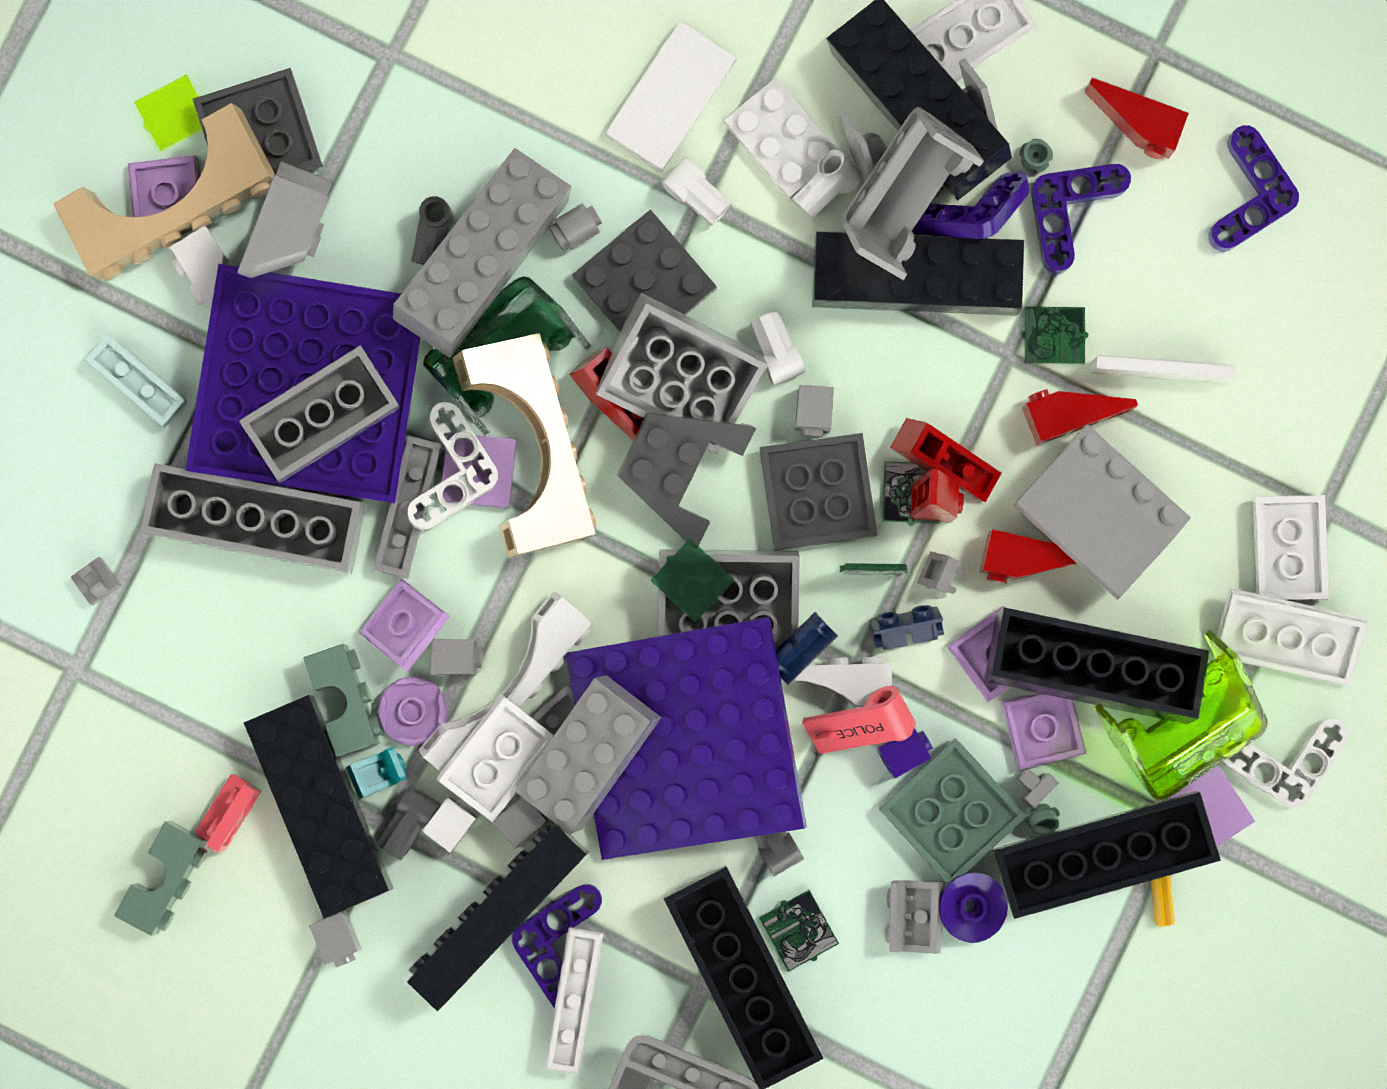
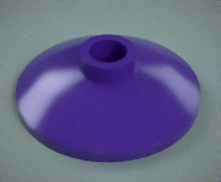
(988, 910)

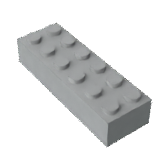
(481, 252)
(253, 518)

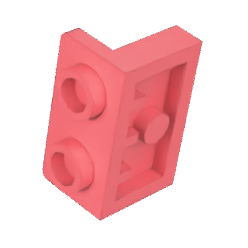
(227, 813)

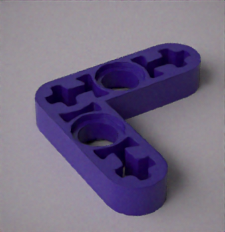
(1066, 195)
(1264, 201)
(979, 220)
(547, 935)

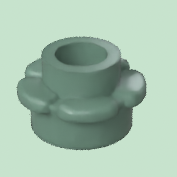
(1036, 146)
(1043, 819)

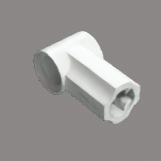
(834, 176)
(690, 186)
(781, 356)

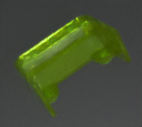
(1176, 753)

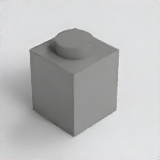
(814, 410)
(455, 657)
(519, 822)
(336, 939)

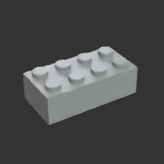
(319, 414)
(588, 754)

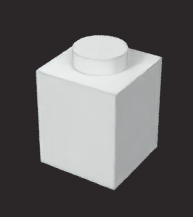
(451, 823)

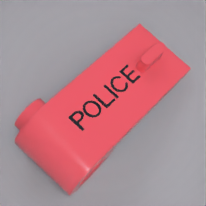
(879, 721)

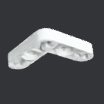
(463, 479)
(1295, 772)

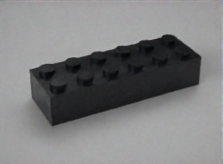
(904, 75)
(940, 277)
(1096, 666)
(318, 806)
(1106, 854)
(497, 917)
(743, 978)

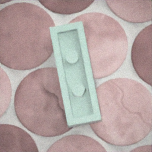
(135, 380)

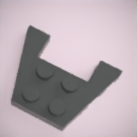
(666, 458)

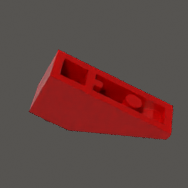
(1143, 120)
(588, 377)
(1067, 412)
(935, 450)
(936, 498)
(1019, 556)

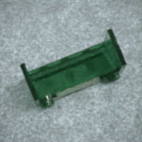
(515, 313)

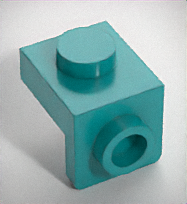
(377, 772)

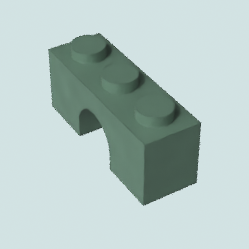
(356, 727)
(180, 853)

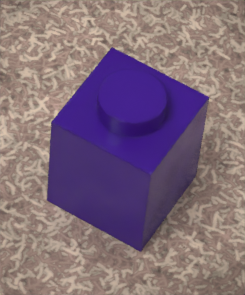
(905, 755)

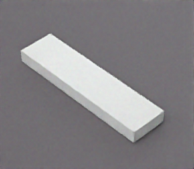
(1163, 368)
(574, 1000)

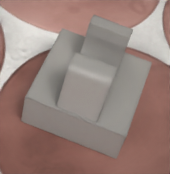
(939, 572)
(95, 581)
(1036, 787)

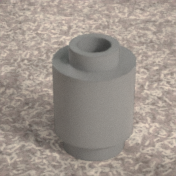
(575, 226)

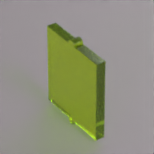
(170, 113)

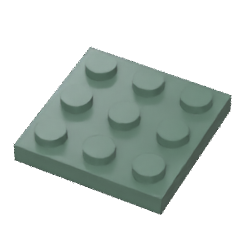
(952, 812)

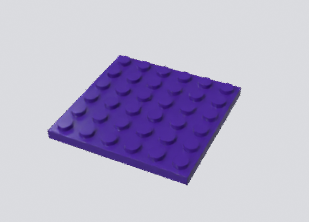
(276, 334)
(718, 755)

